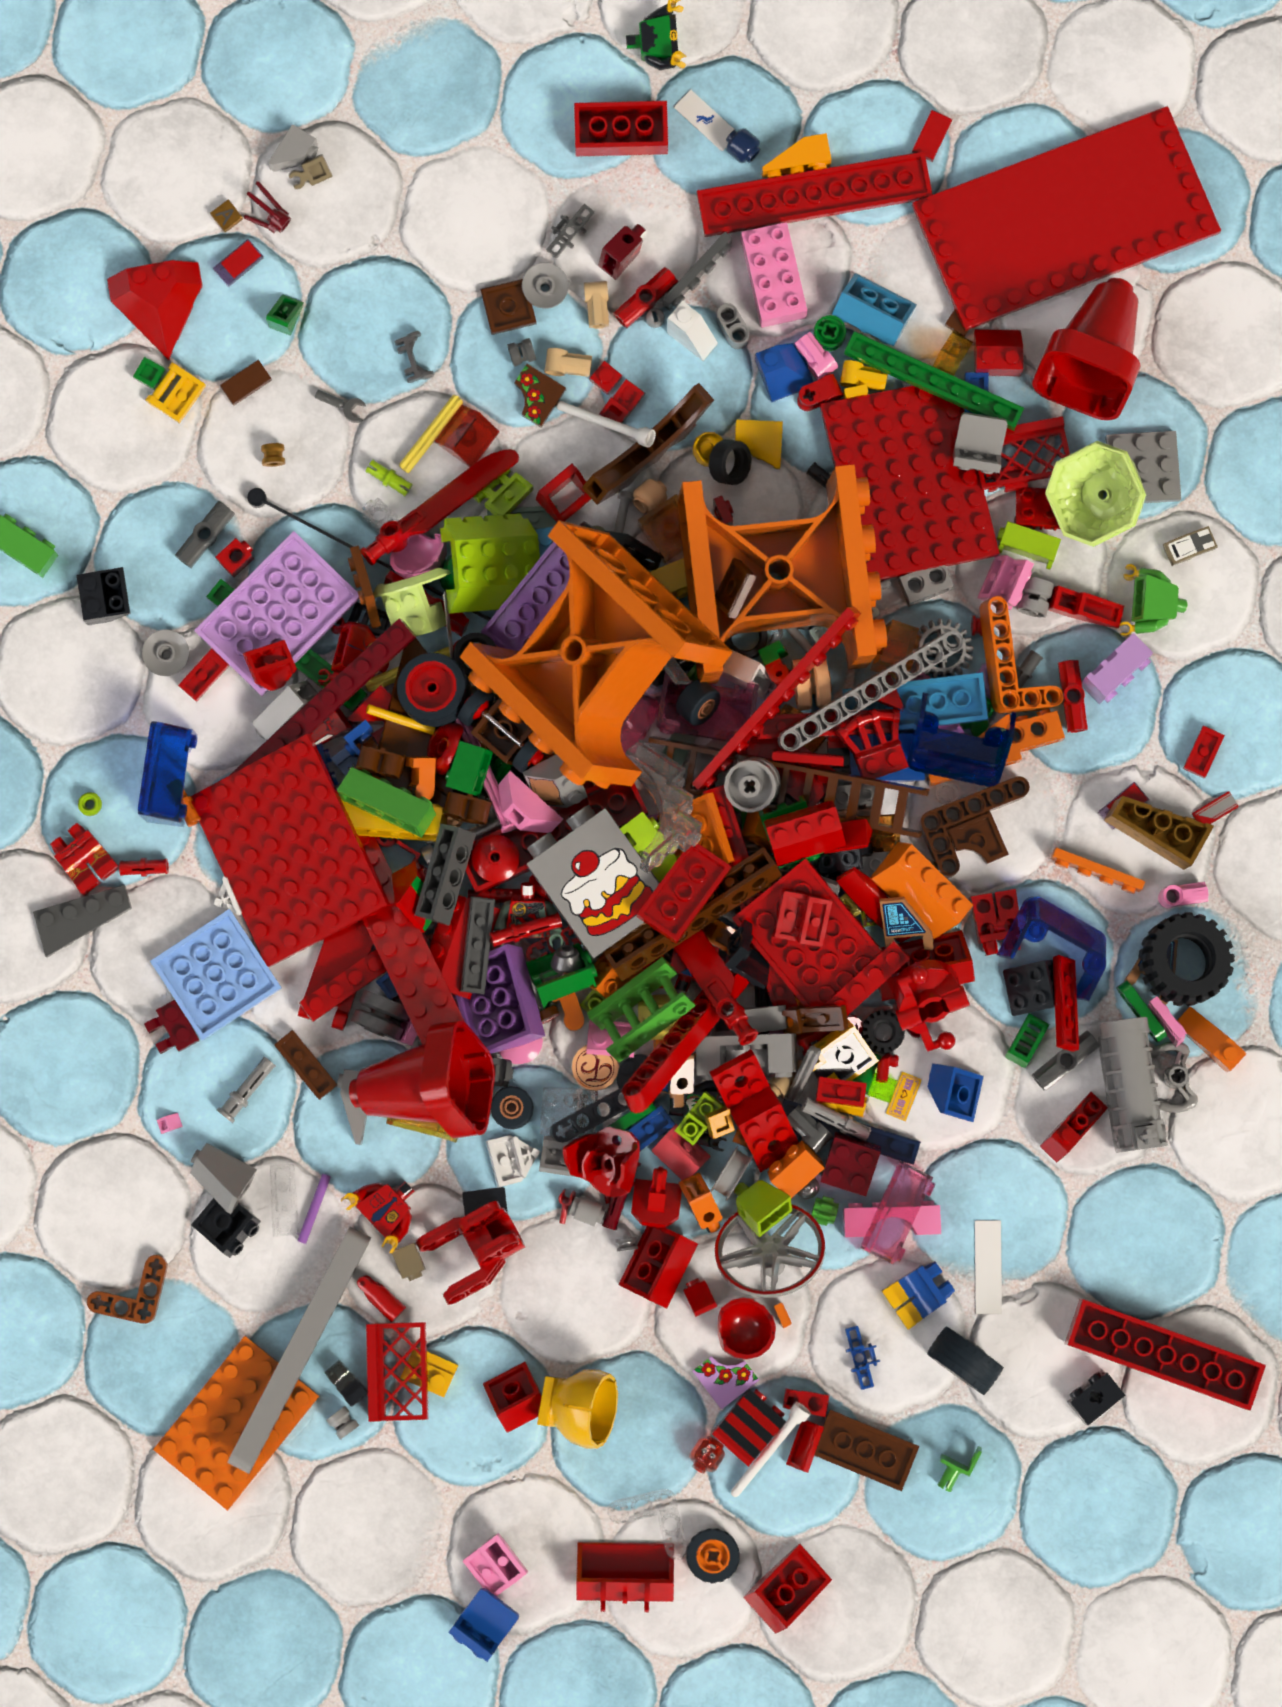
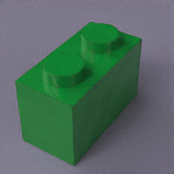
(469, 768)

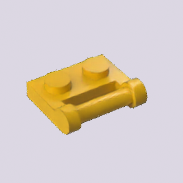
(181, 397)

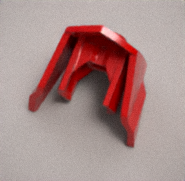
(604, 1160)

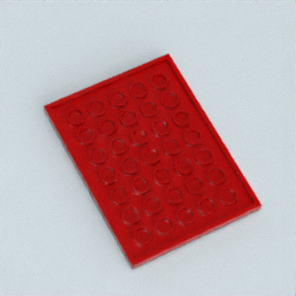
(919, 502)
(289, 850)

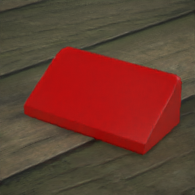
(856, 835)

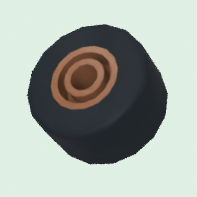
(698, 702)
(517, 1113)

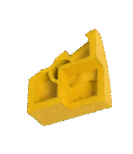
(762, 439)

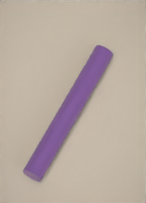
(314, 1208)

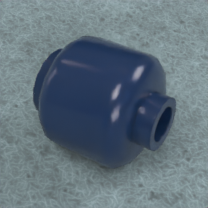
(743, 145)

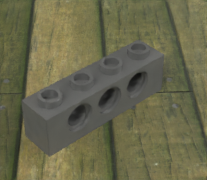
(445, 874)

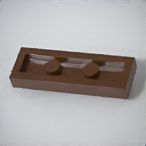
(306, 1065)

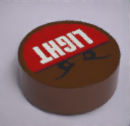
(549, 1014)

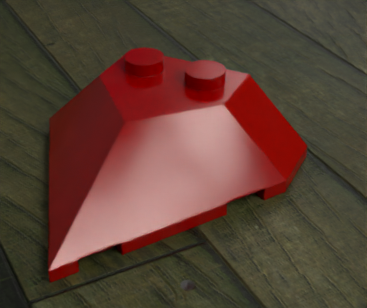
(157, 299)

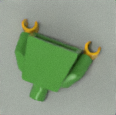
(1153, 600)

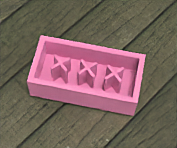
(773, 275)

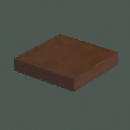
(507, 307)
(734, 588)

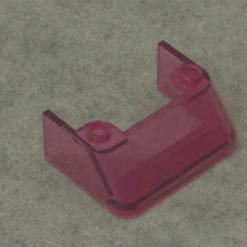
(896, 1213)

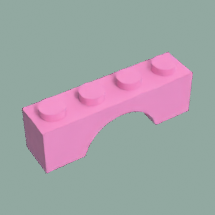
(857, 1219)

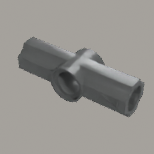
(214, 522)
(1054, 1070)

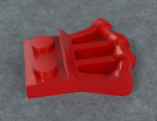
(879, 759)

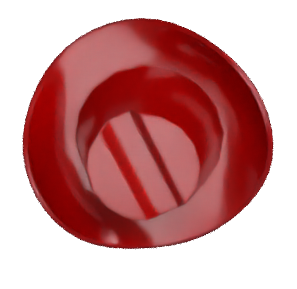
(444, 745)

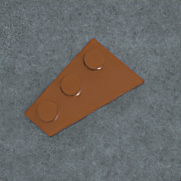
(361, 580)

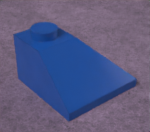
(782, 370)
(955, 1091)

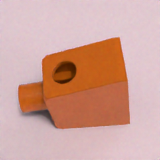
(701, 1202)

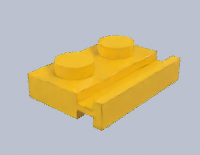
(439, 1372)

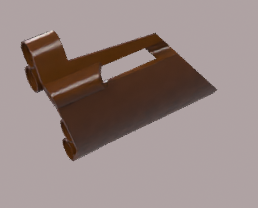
(402, 741)

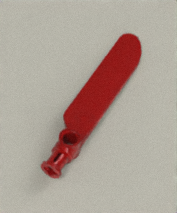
(394, 534)
(716, 982)

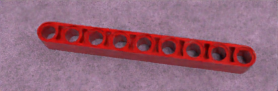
(673, 1051)

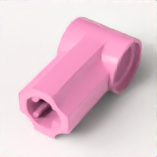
(819, 361)
(1185, 894)

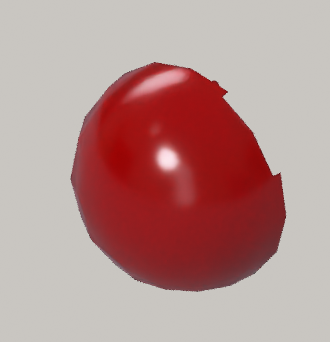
(745, 1328)

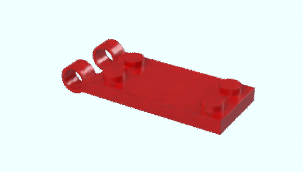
(335, 957)

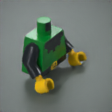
(659, 38)

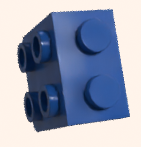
(484, 1624)

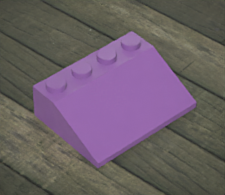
(508, 1009)

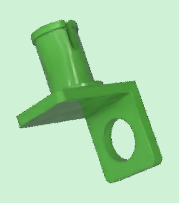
(955, 1468)

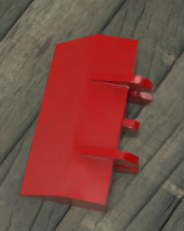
(624, 1573)

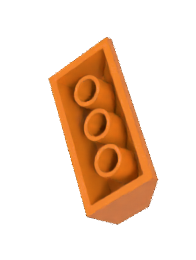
(924, 887)

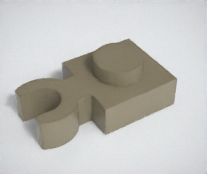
(314, 170)

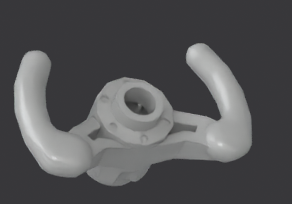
(1190, 1097)

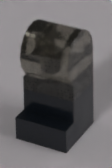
(346, 1383)

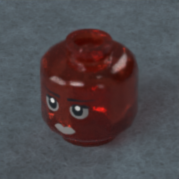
(707, 1455)

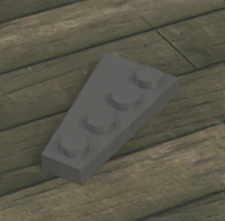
(73, 919)

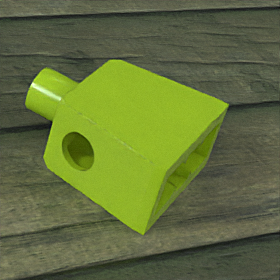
(761, 1205)

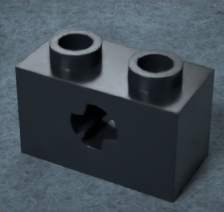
(1090, 1410)

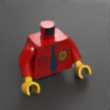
(384, 1209)

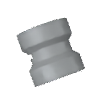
(342, 1422)

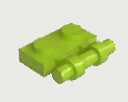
(508, 496)

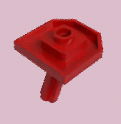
(656, 1201)

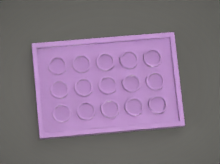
(285, 598)

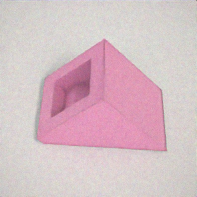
(169, 1123)

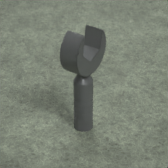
(339, 403)

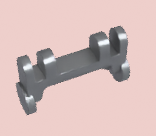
(409, 342)

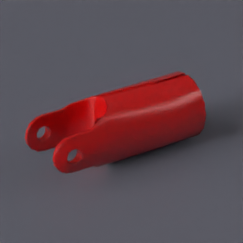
(381, 1298)

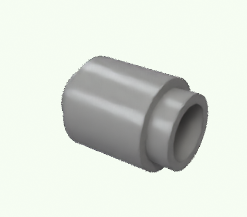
(587, 1211)

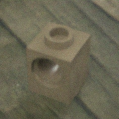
(409, 1262)

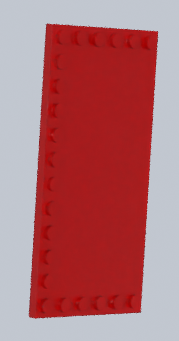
(1066, 218)

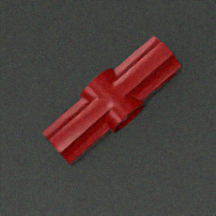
(635, 307)
(1071, 681)

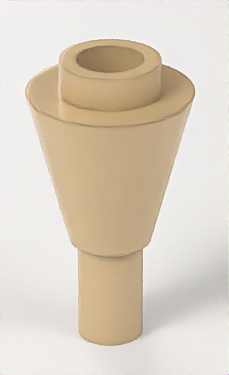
(782, 1085)

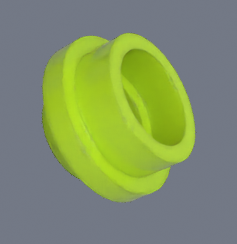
(83, 801)

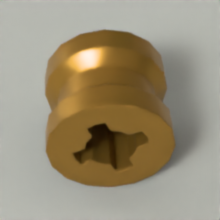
(273, 455)

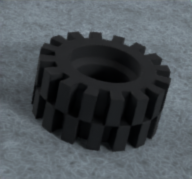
(868, 1032)

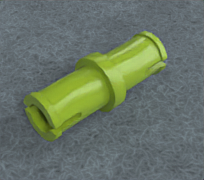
(389, 477)

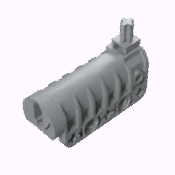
(1130, 1085)

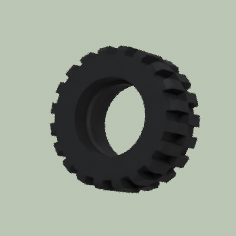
(1210, 942)

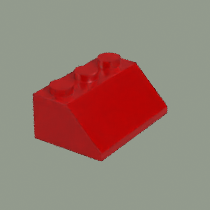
(805, 833)
(658, 1265)

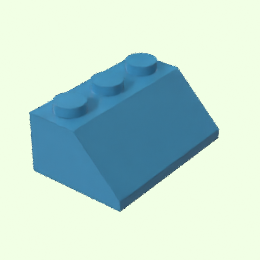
(874, 309)

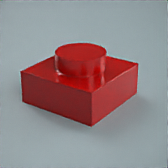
(605, 377)

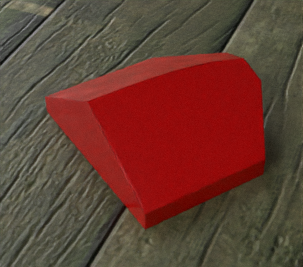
(271, 665)

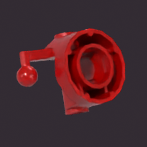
(927, 994)

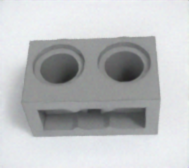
(928, 588)

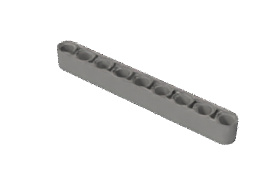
(881, 686)

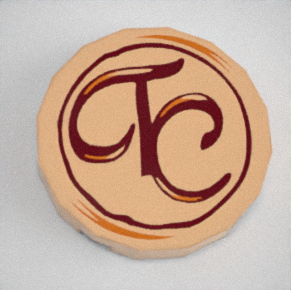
(594, 1071)

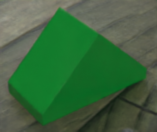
(284, 314)

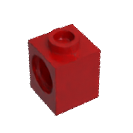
(235, 567)

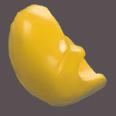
(703, 446)

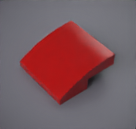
(802, 918)

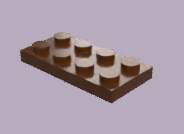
(866, 1450)

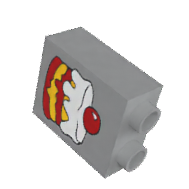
(593, 879)

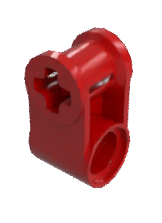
(823, 391)

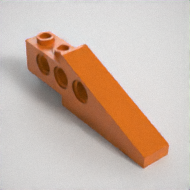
(1051, 733)

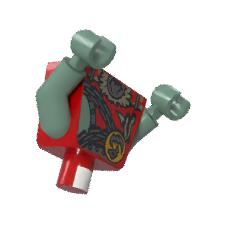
(525, 908)

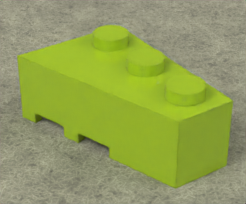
(640, 833)

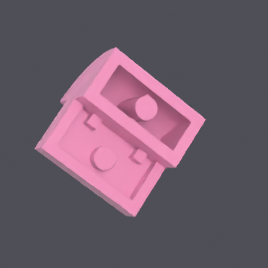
(1006, 579)
(495, 1565)

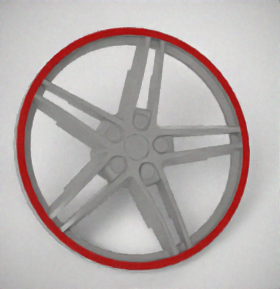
(771, 1253)

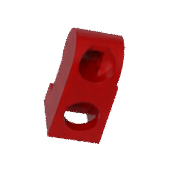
(814, 1402)

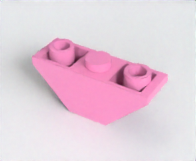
(525, 807)

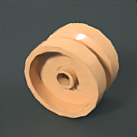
(818, 685)

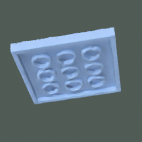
(216, 974)

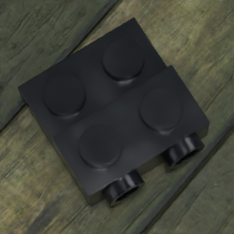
(225, 1229)

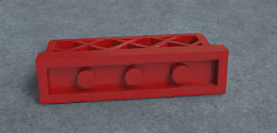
(1023, 433)
(376, 1372)

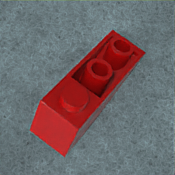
(1073, 1127)

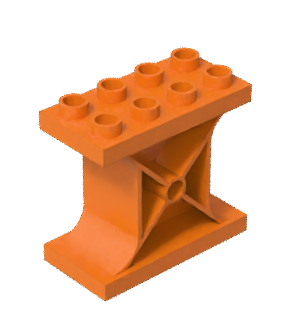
(815, 557)
(593, 657)

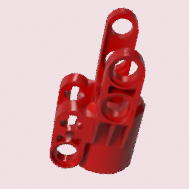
(490, 1238)

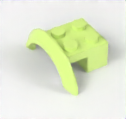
(409, 602)

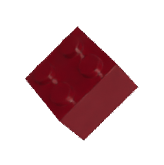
(850, 1164)

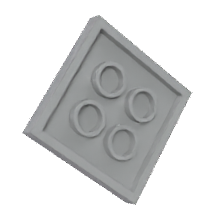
(1155, 460)

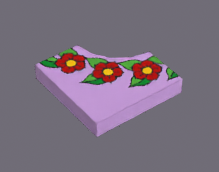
(725, 1381)

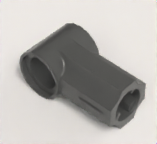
(812, 1132)

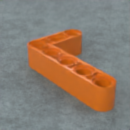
(1007, 665)

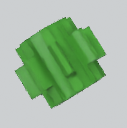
(825, 1210)

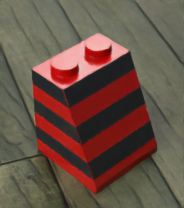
(749, 1426)

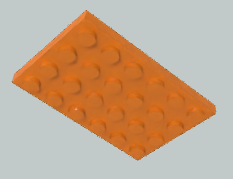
(215, 1419)

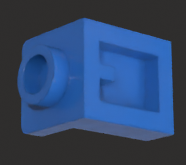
(358, 735)

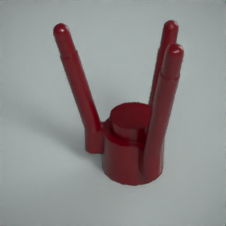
(277, 220)

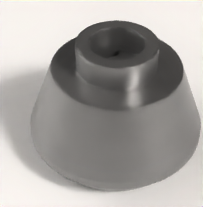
(566, 960)

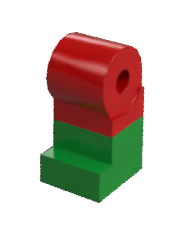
(773, 661)

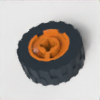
(715, 1541)

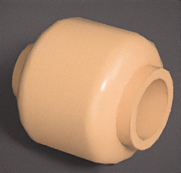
(649, 495)

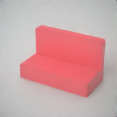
(680, 1154)

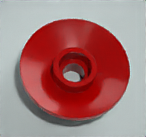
(499, 870)

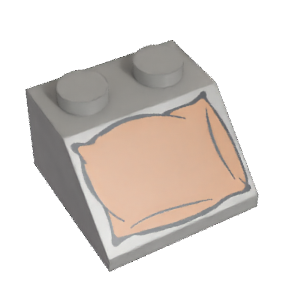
(552, 785)

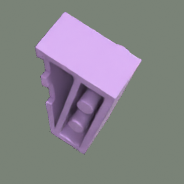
(1117, 669)

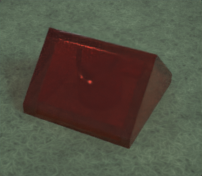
(467, 435)

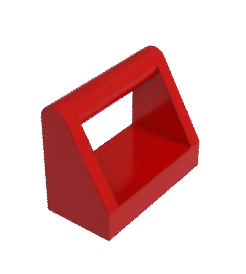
(545, 494)

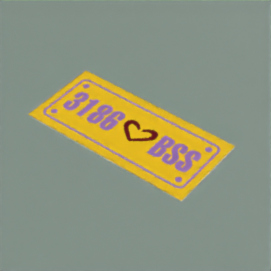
(903, 1096)

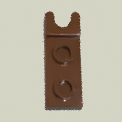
(816, 1018)

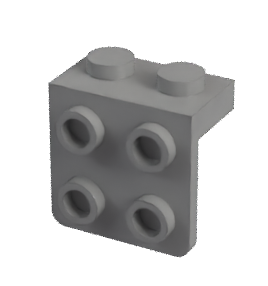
(979, 443)

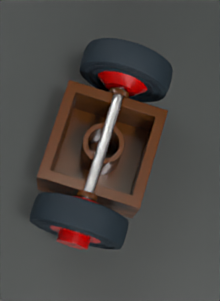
(498, 733)

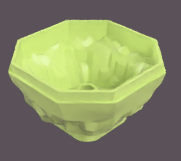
(1078, 491)

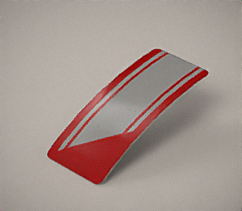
(1216, 809)

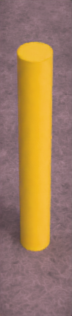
(398, 718)

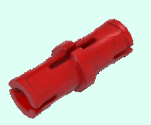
(144, 867)

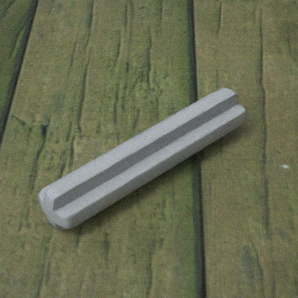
(804, 1073)

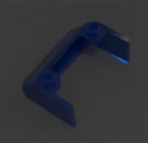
(958, 754)
(165, 774)
(1038, 917)

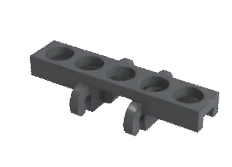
(570, 223)

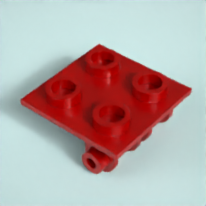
(1034, 509)

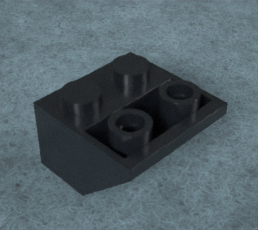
(103, 596)

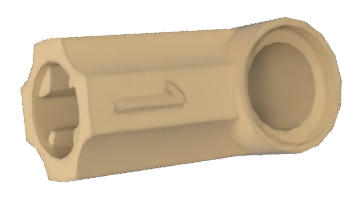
(596, 298)
(561, 362)

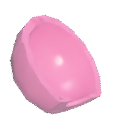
(419, 556)

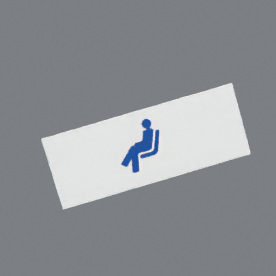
(704, 119)

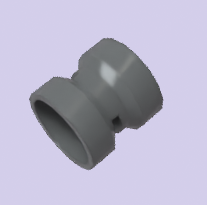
(526, 350)

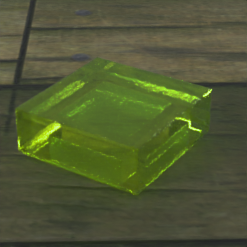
(882, 1091)

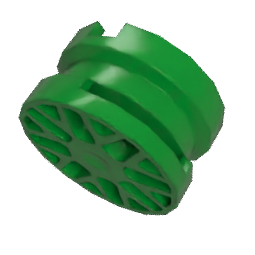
(830, 332)

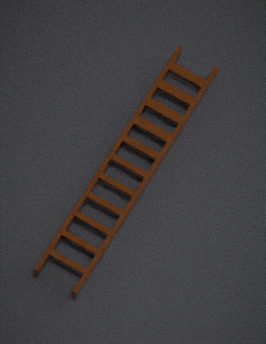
(834, 776)

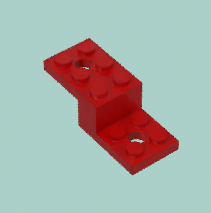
(754, 1109)

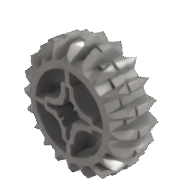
(940, 629)

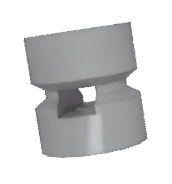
(1037, 589)

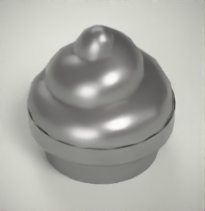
(810, 1189)

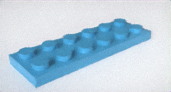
(950, 698)

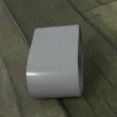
(732, 326)

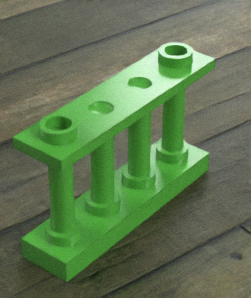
(631, 994)

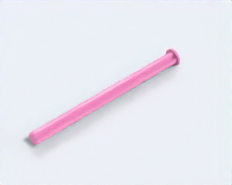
(490, 783)

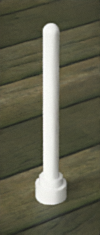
(644, 436)
(798, 1414)

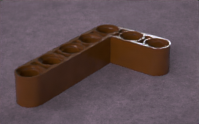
(965, 814)

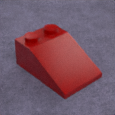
(787, 1589)

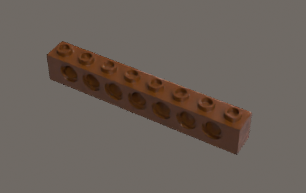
(739, 885)

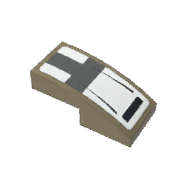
(1190, 545)

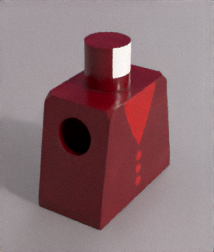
(621, 250)

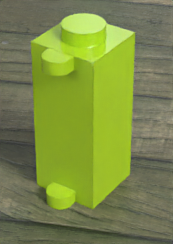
(1028, 543)

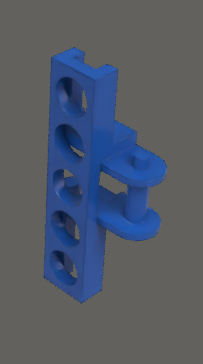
(861, 1349)

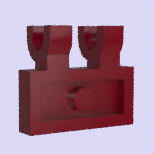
(177, 1025)

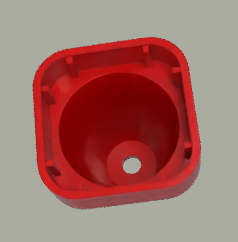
(1093, 359)
(435, 1082)

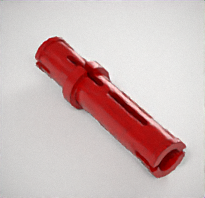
(526, 929)

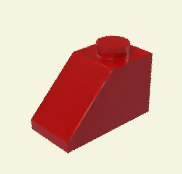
(379, 698)
(699, 1297)

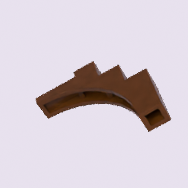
(633, 461)

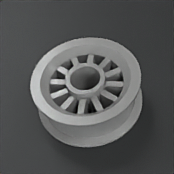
(732, 1173)

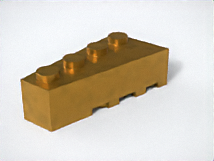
(1160, 830)

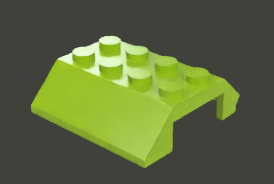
(488, 559)

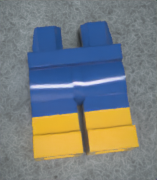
(923, 1289)

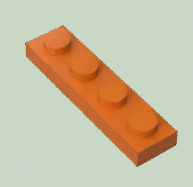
(1087, 868)

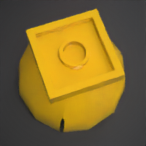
(580, 1406)

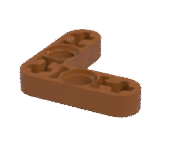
(134, 1304)

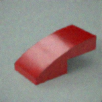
(623, 402)

